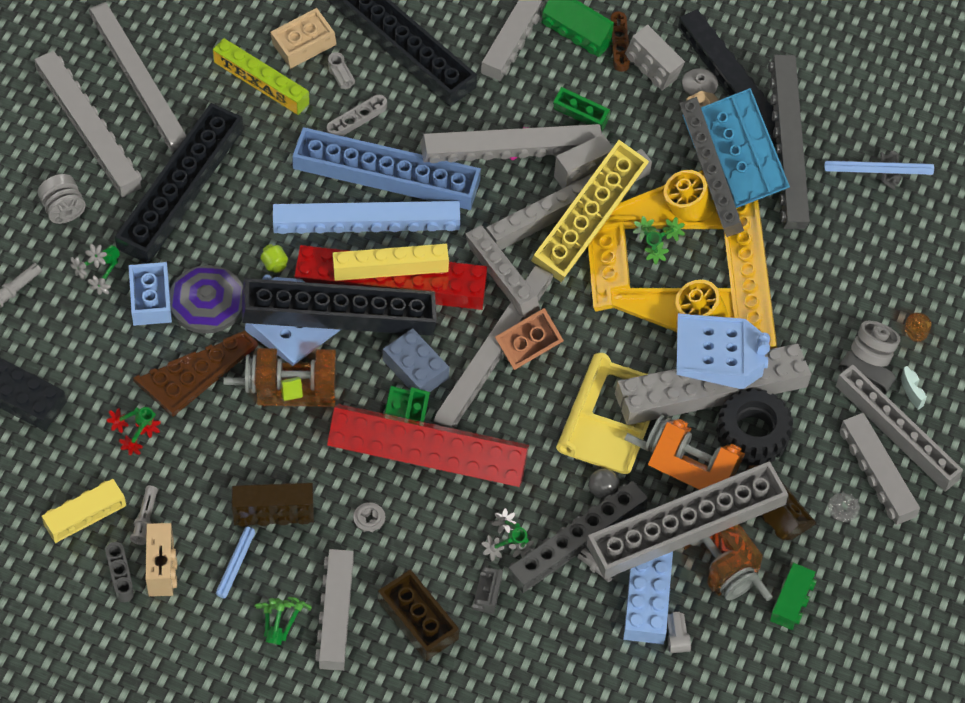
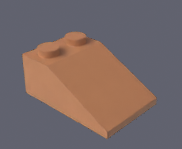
(529, 339)

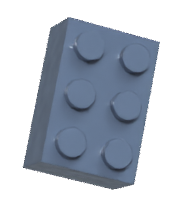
(415, 362)

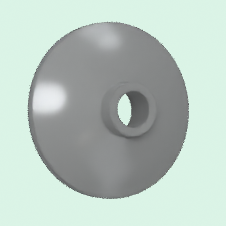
(699, 80)

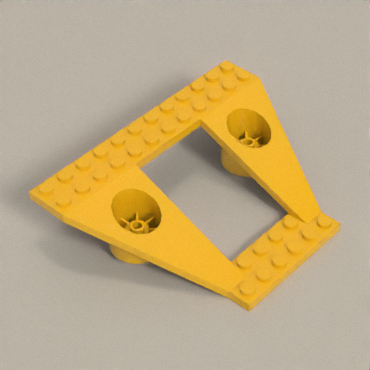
(749, 282)

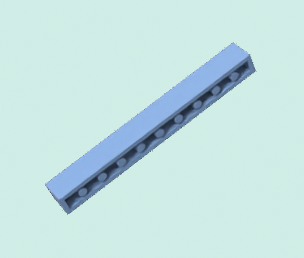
(366, 217)

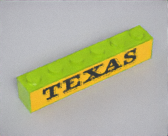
(261, 76)

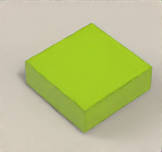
(291, 388)

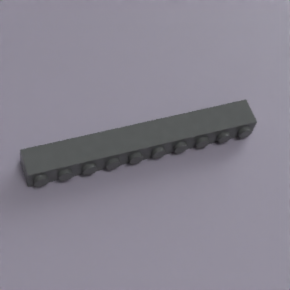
(789, 140)

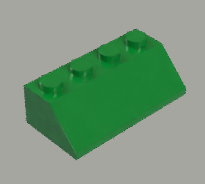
(579, 24)

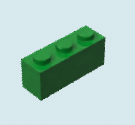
(581, 108)
(793, 596)

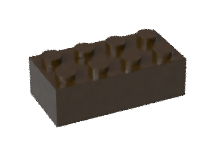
(273, 504)
(418, 615)

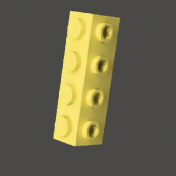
(83, 510)

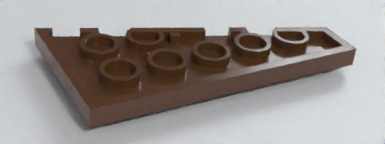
(192, 374)

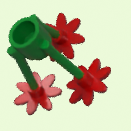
(144, 420)

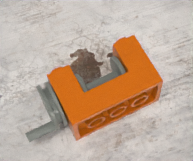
(670, 442)

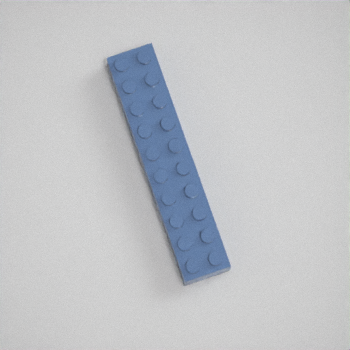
(385, 168)

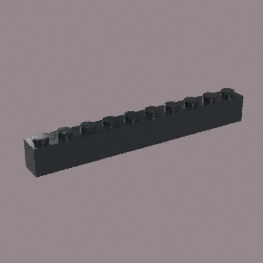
(723, 63)

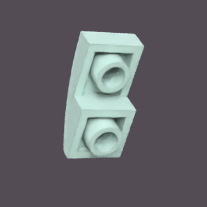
(910, 381)

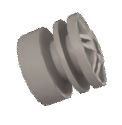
(61, 198)

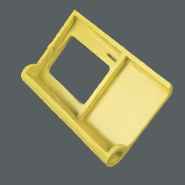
(594, 436)

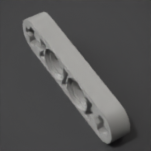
(357, 117)

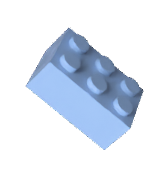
(150, 293)

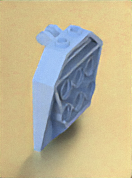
(298, 341)
(721, 350)

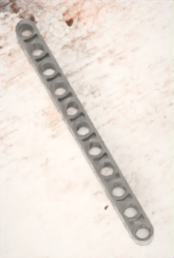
(138, 76)
(486, 358)

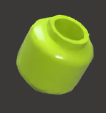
(274, 258)

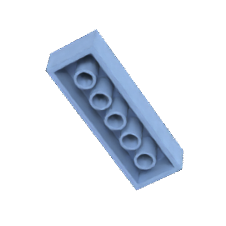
(648, 600)

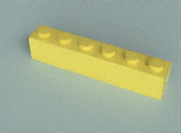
(390, 262)

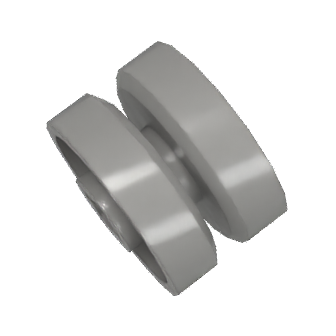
(875, 343)

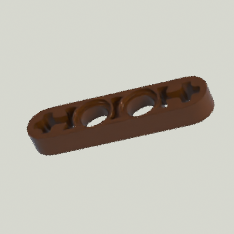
(620, 41)

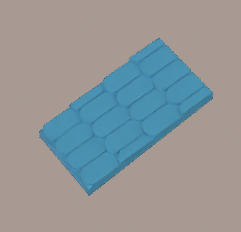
(744, 148)

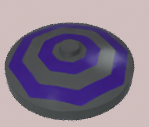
(206, 299)

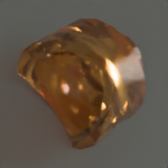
(917, 326)

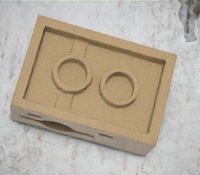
(303, 38)
(160, 560)

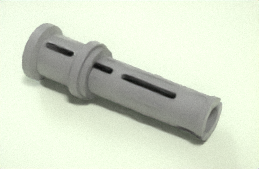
(9, 289)
(141, 522)

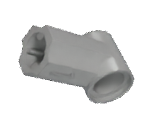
(340, 70)
(678, 637)

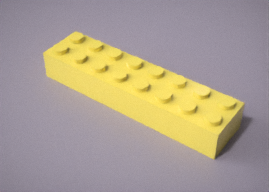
(590, 211)

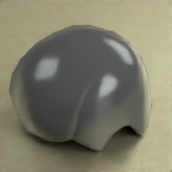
(603, 483)

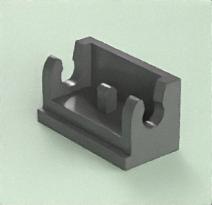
(488, 590)

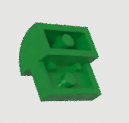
(407, 403)

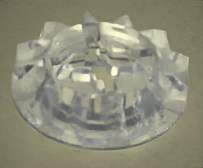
(838, 512)

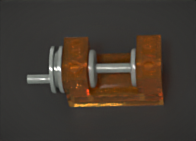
(266, 371)
(735, 563)

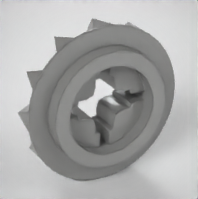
(365, 510)

